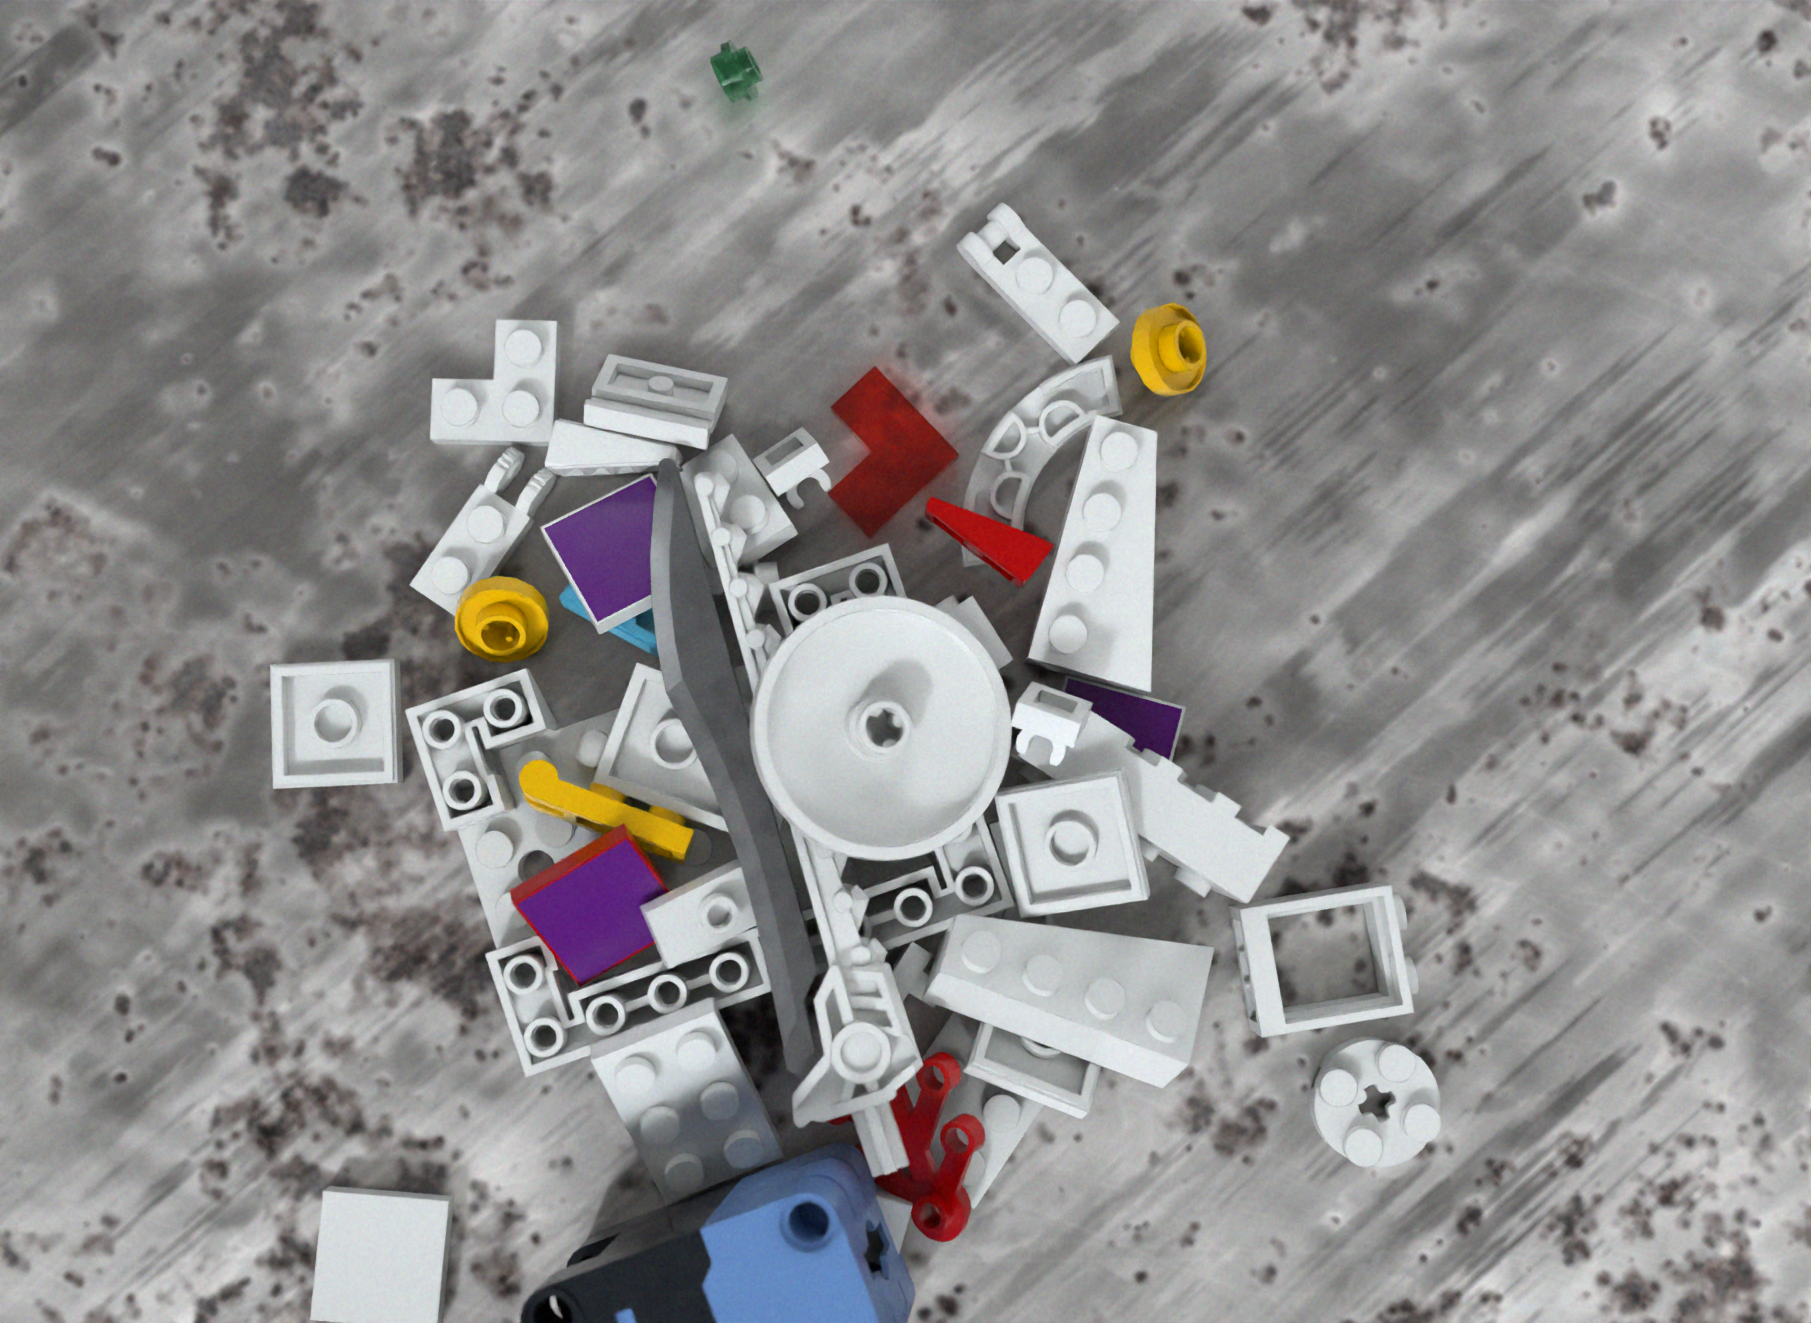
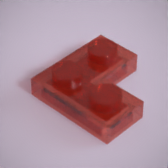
(902, 459)

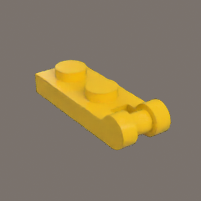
(604, 809)

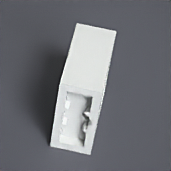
(1259, 978)

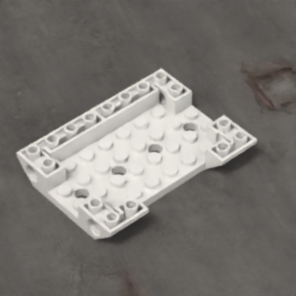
(473, 763)

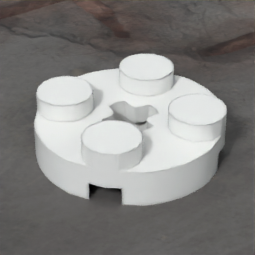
(1409, 1116)

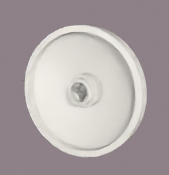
(880, 728)

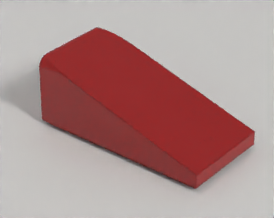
(1000, 546)

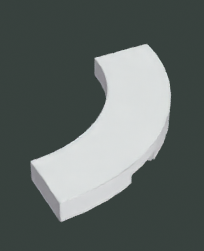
(1032, 435)

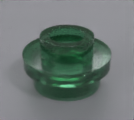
(736, 71)

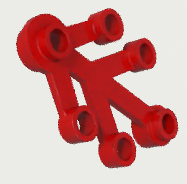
(917, 1126)

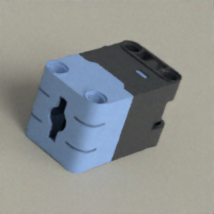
(744, 1252)

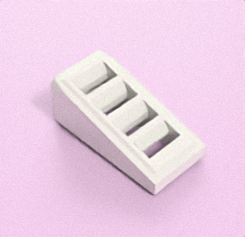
(592, 450)

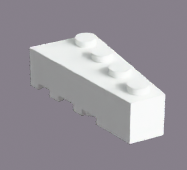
(1101, 575)
(1173, 819)
(1077, 990)

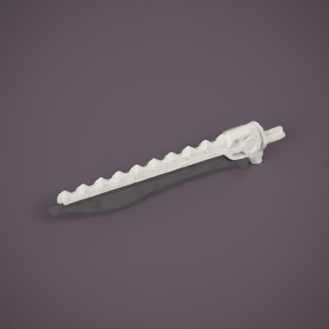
(858, 1005)

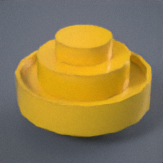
(1168, 349)
(502, 619)

